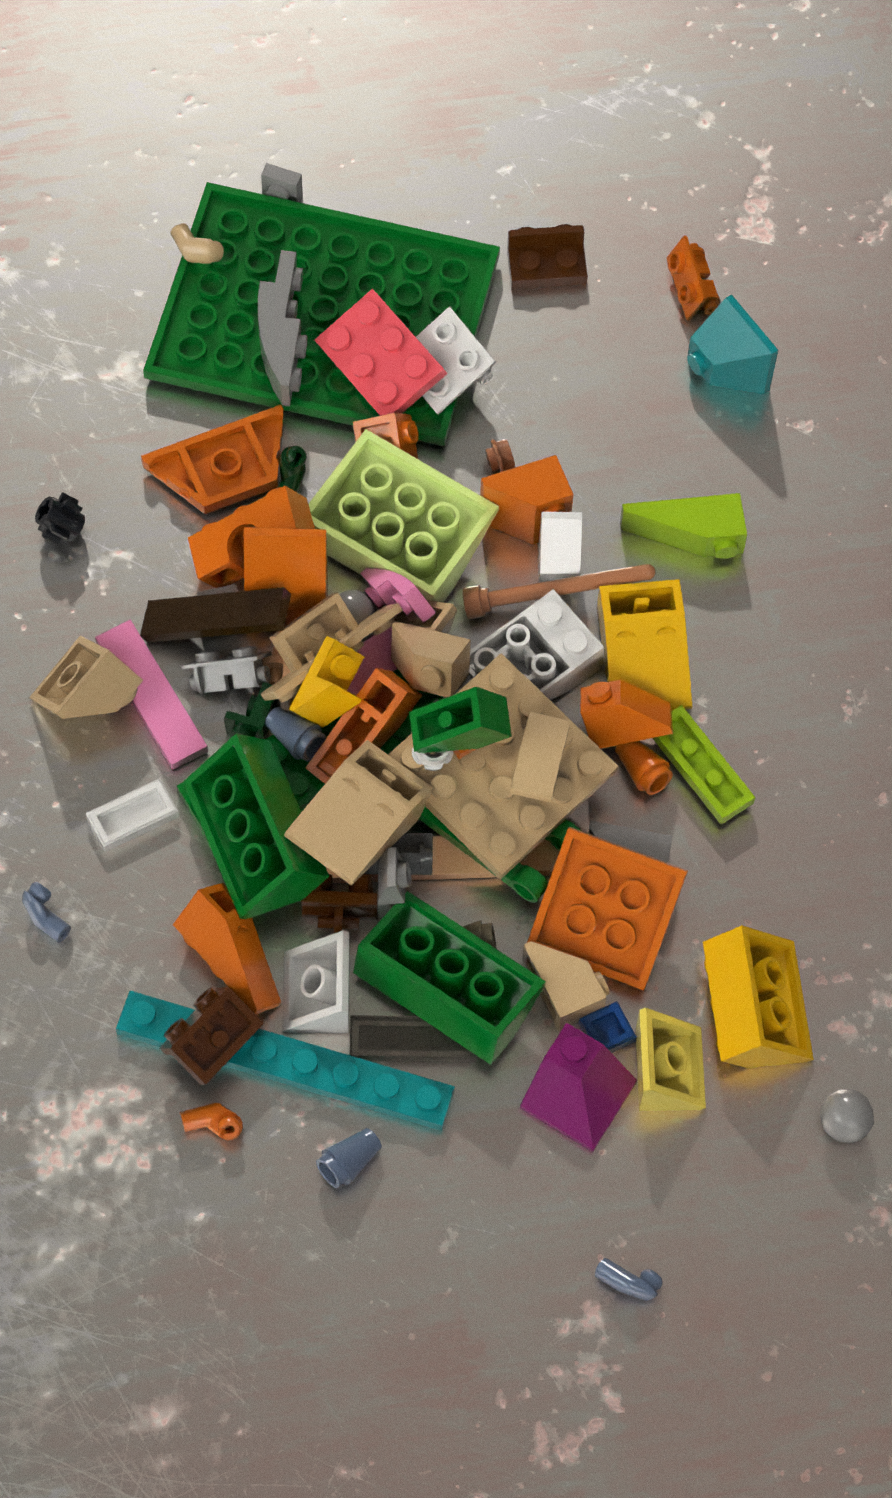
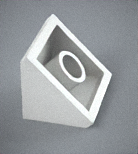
(317, 986)

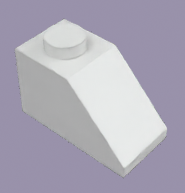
(559, 545)

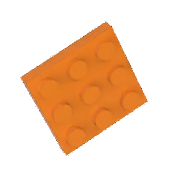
(608, 907)

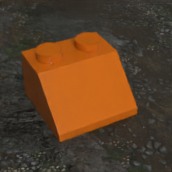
(525, 494)

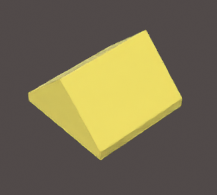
(668, 1063)

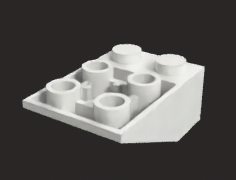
(545, 646)

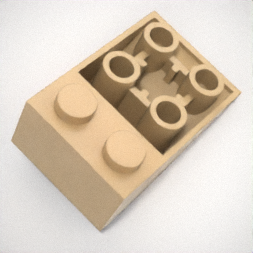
(360, 812)

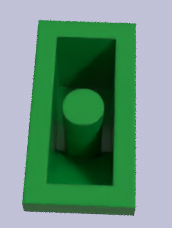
(461, 722)

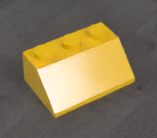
(757, 999)

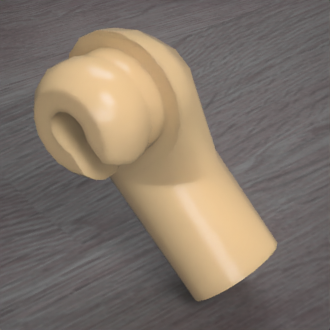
(196, 249)

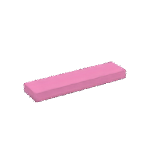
(155, 698)

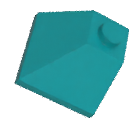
(733, 350)

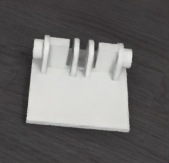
(458, 354)

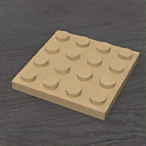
(474, 791)

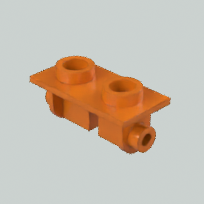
(687, 268)

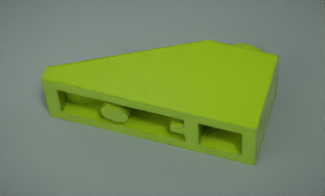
(693, 524)

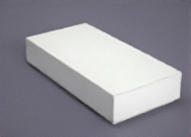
(132, 815)

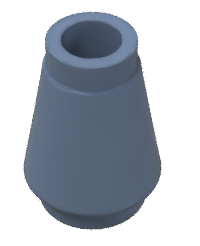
(295, 733)
(348, 1157)

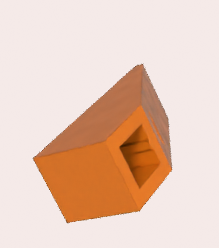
(229, 946)

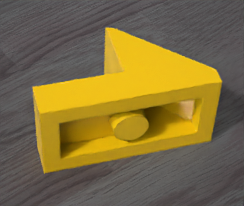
(324, 690)

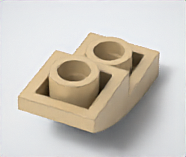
(540, 757)

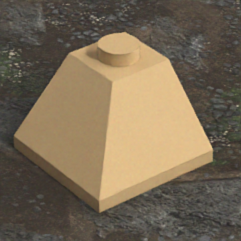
(87, 682)

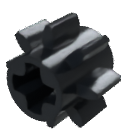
(60, 518)

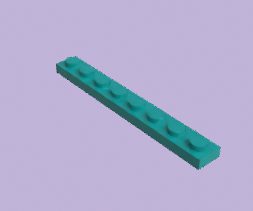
(305, 1066)

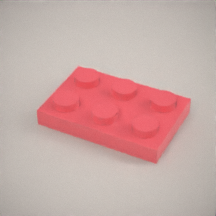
(380, 355)

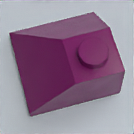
(578, 1088)

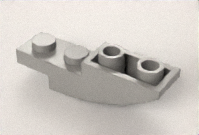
(280, 330)

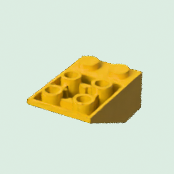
(646, 638)

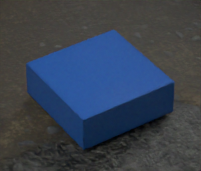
(609, 1027)

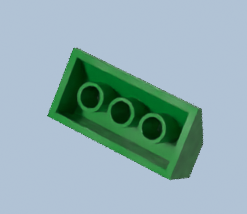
(244, 815)
(448, 977)

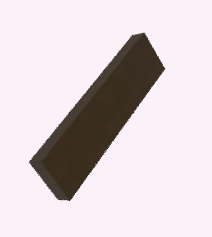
(215, 615)

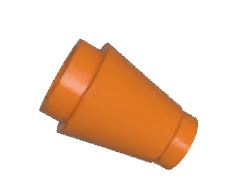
(645, 767)

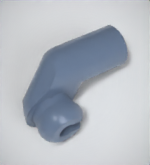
(41, 916)
(628, 1283)

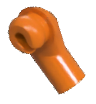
(215, 1118)

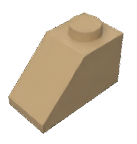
(430, 658)
(570, 984)

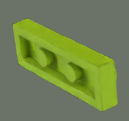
(704, 768)

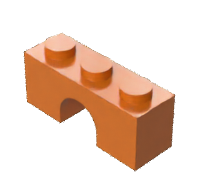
(220, 544)

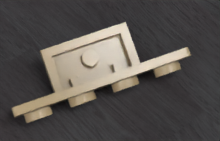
(305, 635)

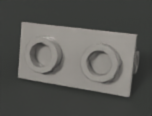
(212, 670)

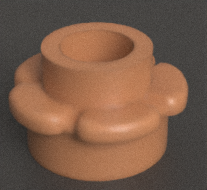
(500, 456)

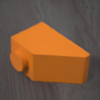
(623, 713)

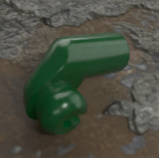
(292, 467)

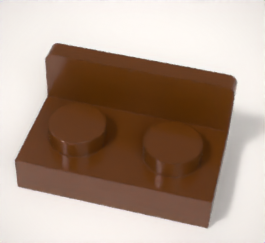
(547, 257)
(211, 1033)

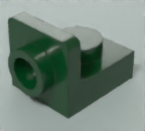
(254, 722)

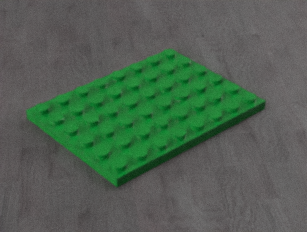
(211, 313)

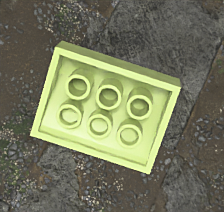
(400, 517)

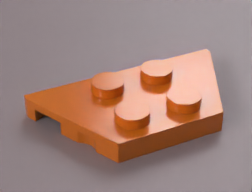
(223, 462)

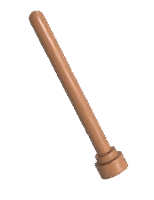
(479, 601)

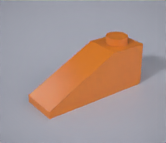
(376, 718)

